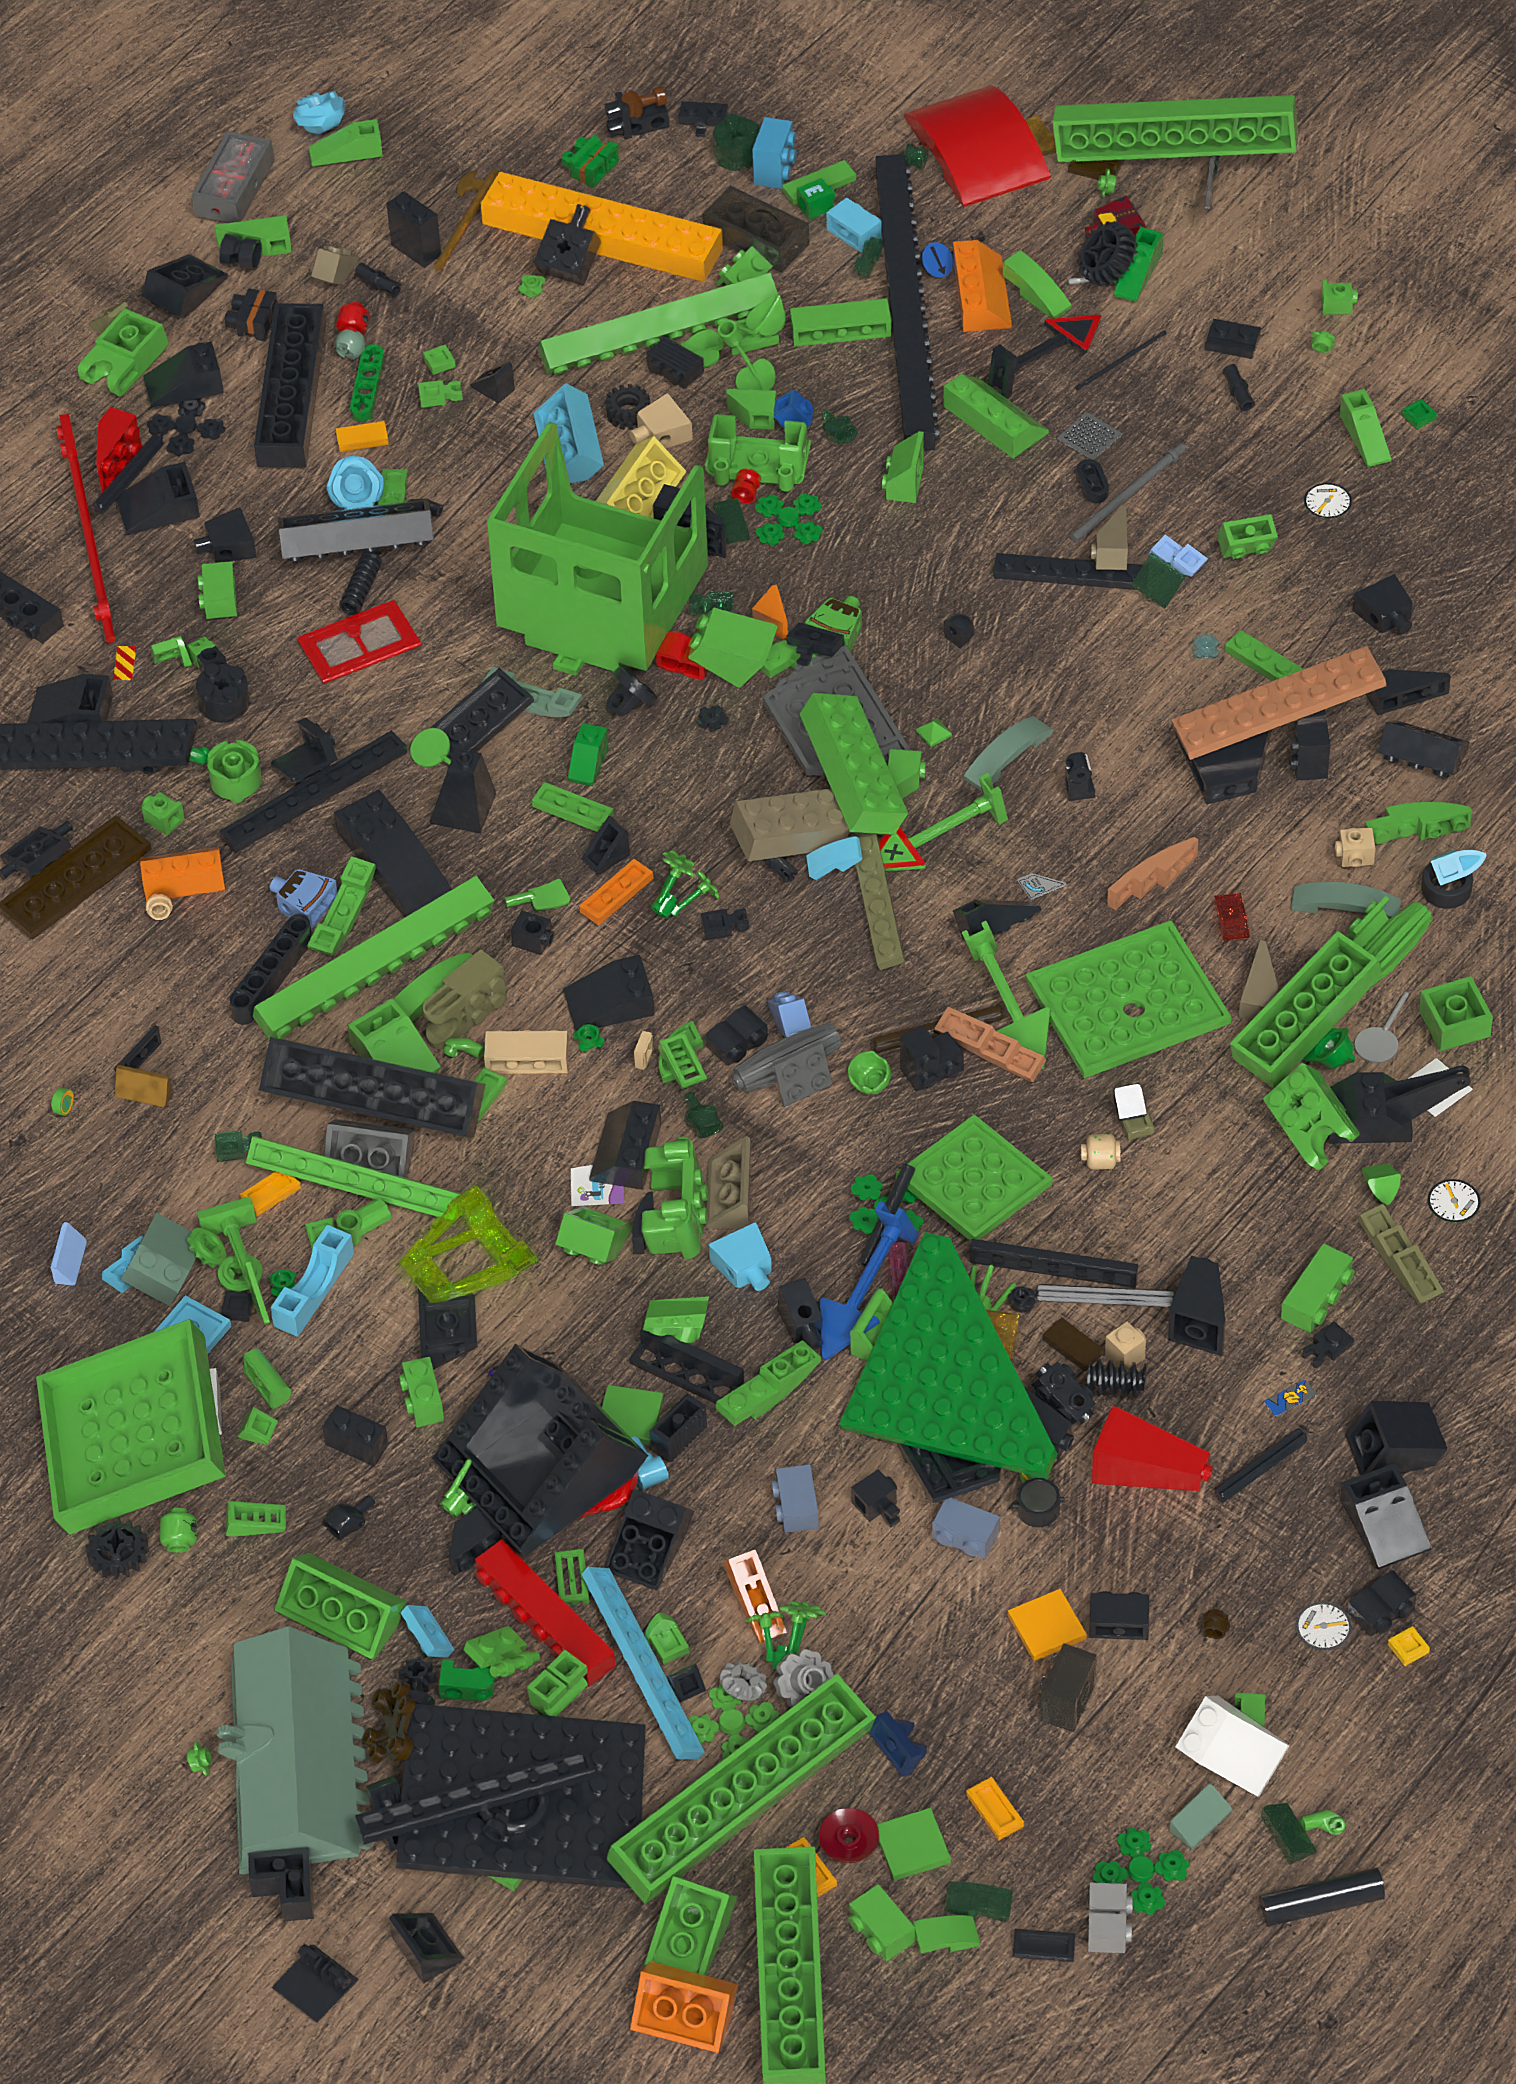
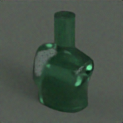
(838, 428)
(702, 1117)

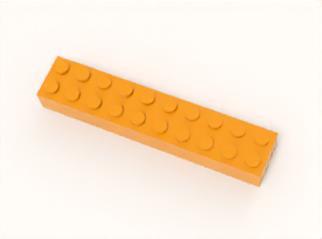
(624, 230)

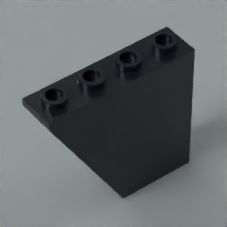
(1231, 769)

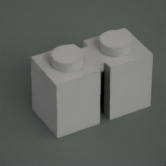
(1108, 1918)

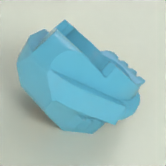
(319, 113)
(355, 483)

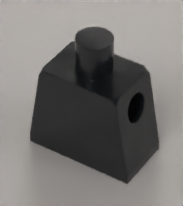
(227, 538)
(1384, 605)
(800, 1313)

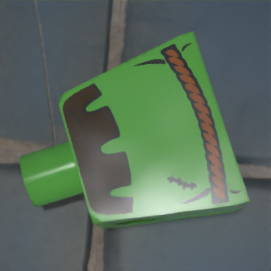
(839, 618)

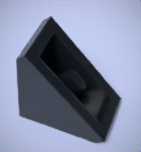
(496, 382)
(607, 847)

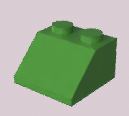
(905, 469)
(593, 1234)

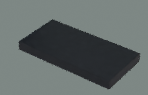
(484, 712)

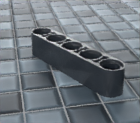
(271, 968)

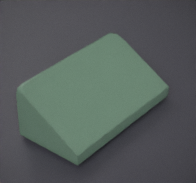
(1200, 1816)

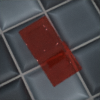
(1231, 916)

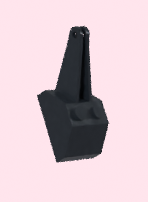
(1385, 1107)

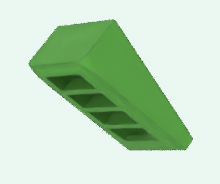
(673, 1043)
(245, 1509)

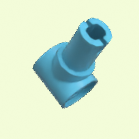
(651, 1471)

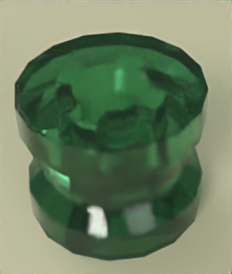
(916, 156)

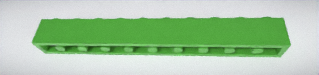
(651, 325)
(373, 959)

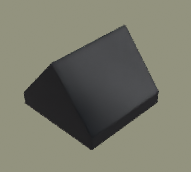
(687, 1683)

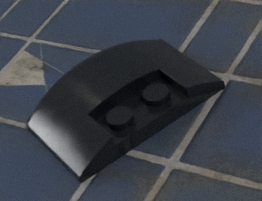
(947, 1475)

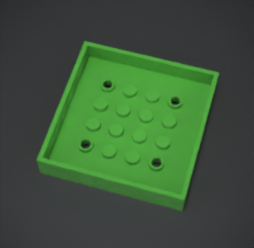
(130, 1427)

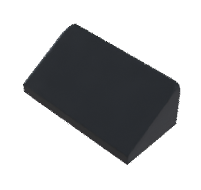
(142, 1049)

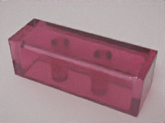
(898, 1265)

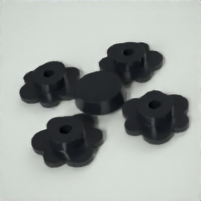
(186, 424)

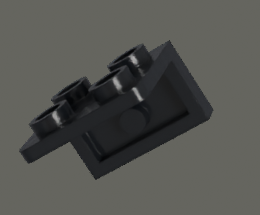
(313, 755)

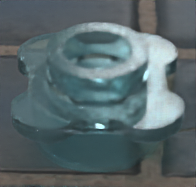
(1206, 646)

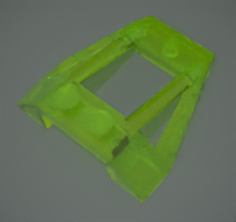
(478, 1213)

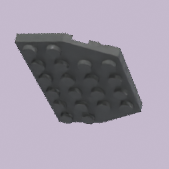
(828, 676)

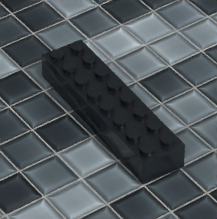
(290, 385)
(372, 1087)

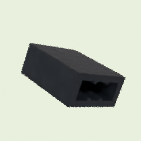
(413, 229)

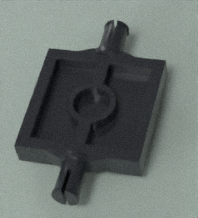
(36, 851)

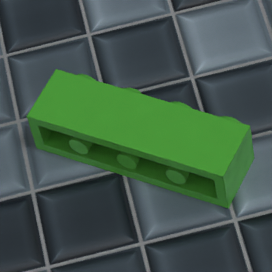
(840, 322)

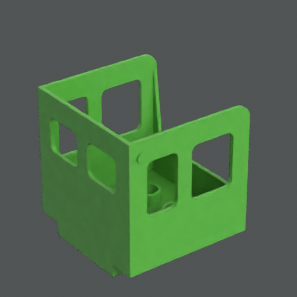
(590, 573)

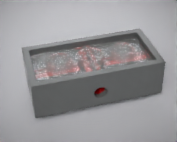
(233, 177)

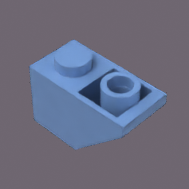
(789, 1013)

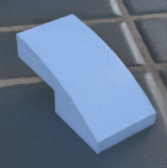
(1185, 560)

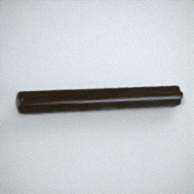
(892, 1040)

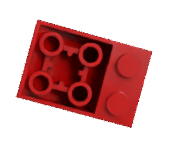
(116, 444)

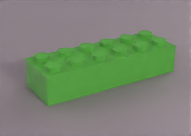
(853, 763)
(1306, 1009)

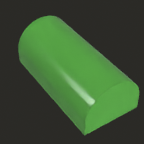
(265, 1378)

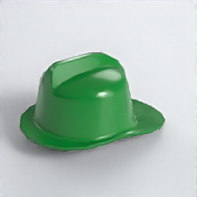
(1333, 1049)

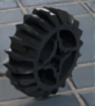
(1107, 253)

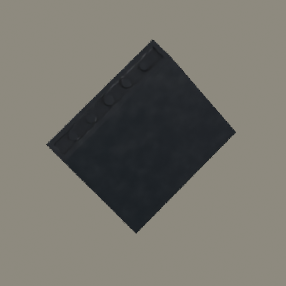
(537, 1450)

